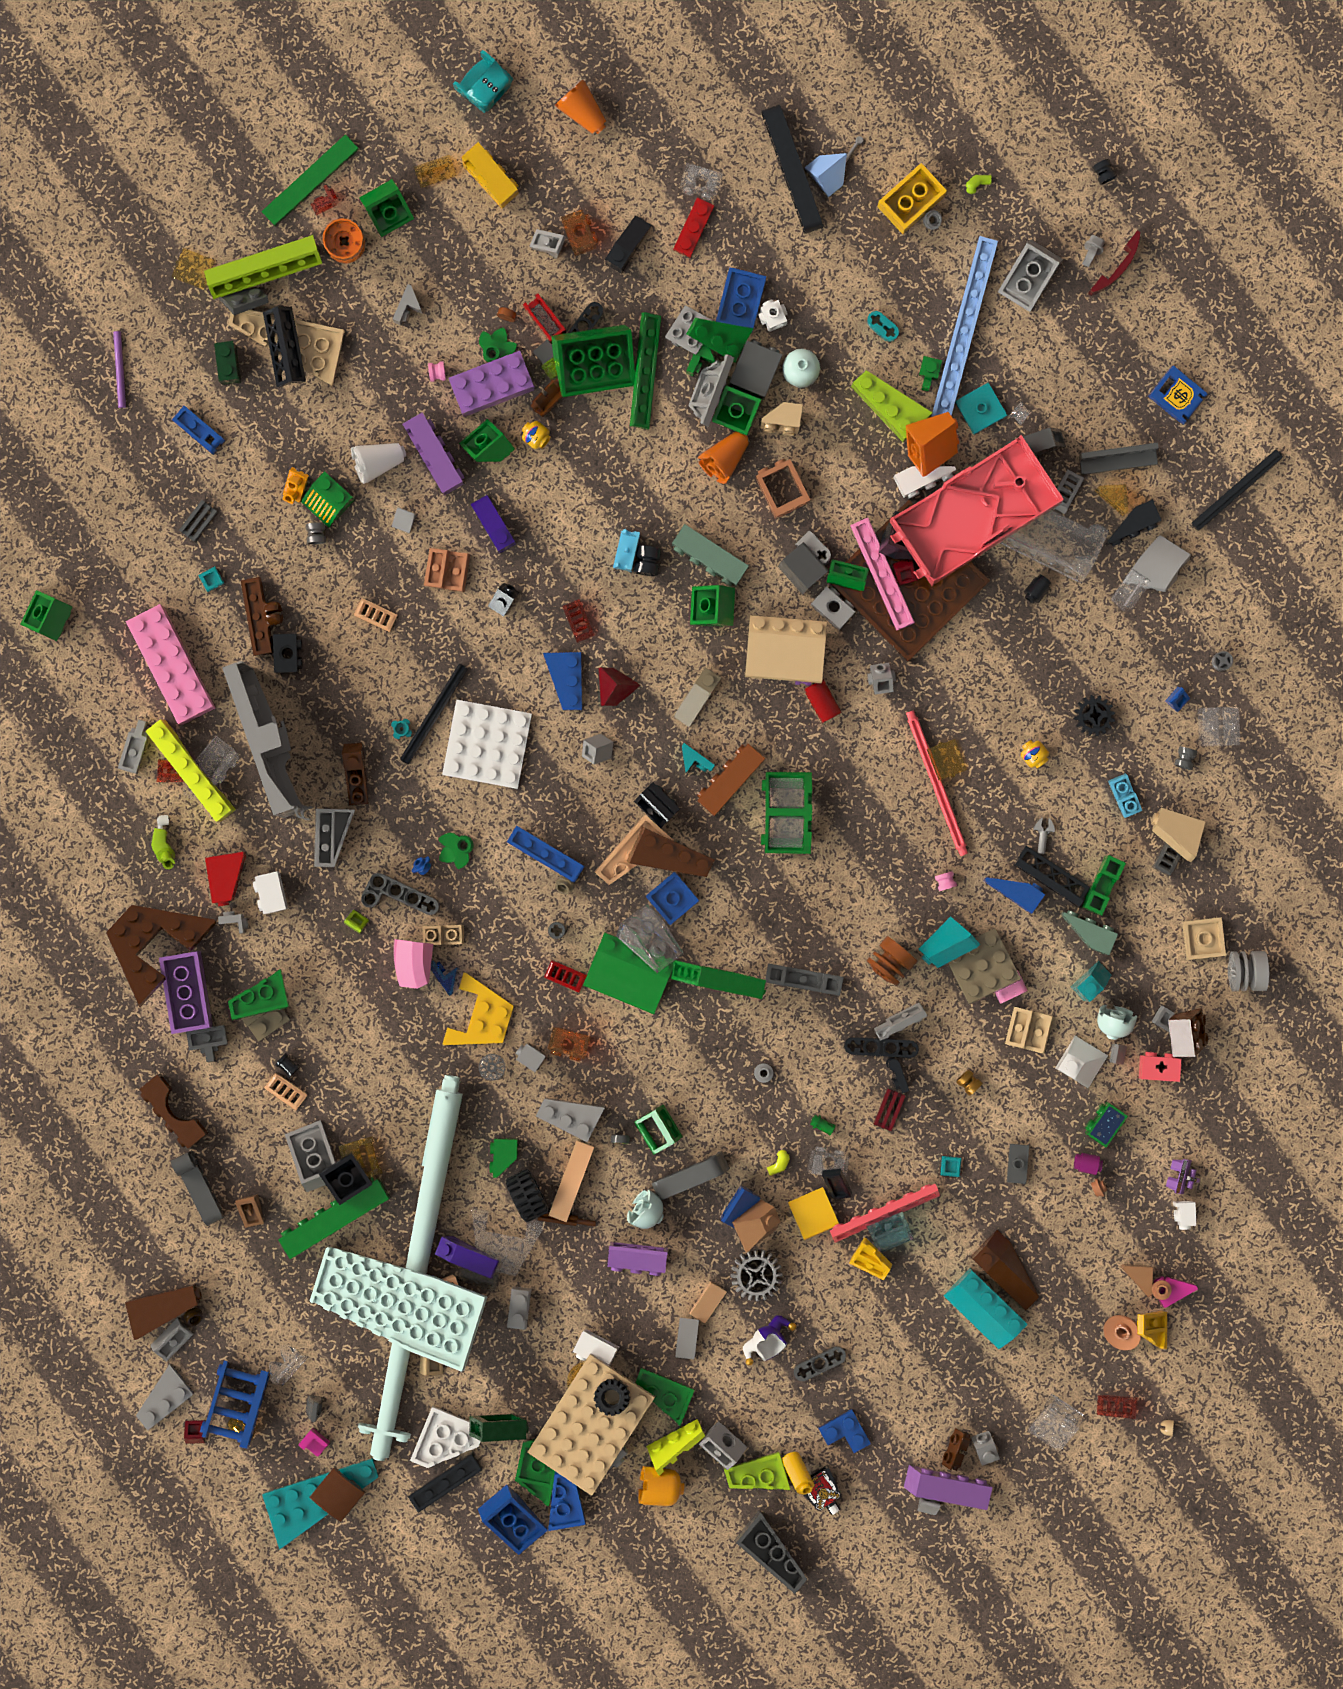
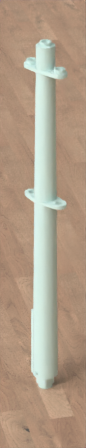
(435, 1164)

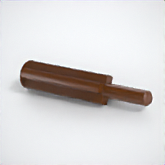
(572, 1220)

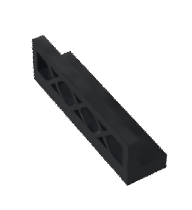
(287, 344)
(1048, 882)

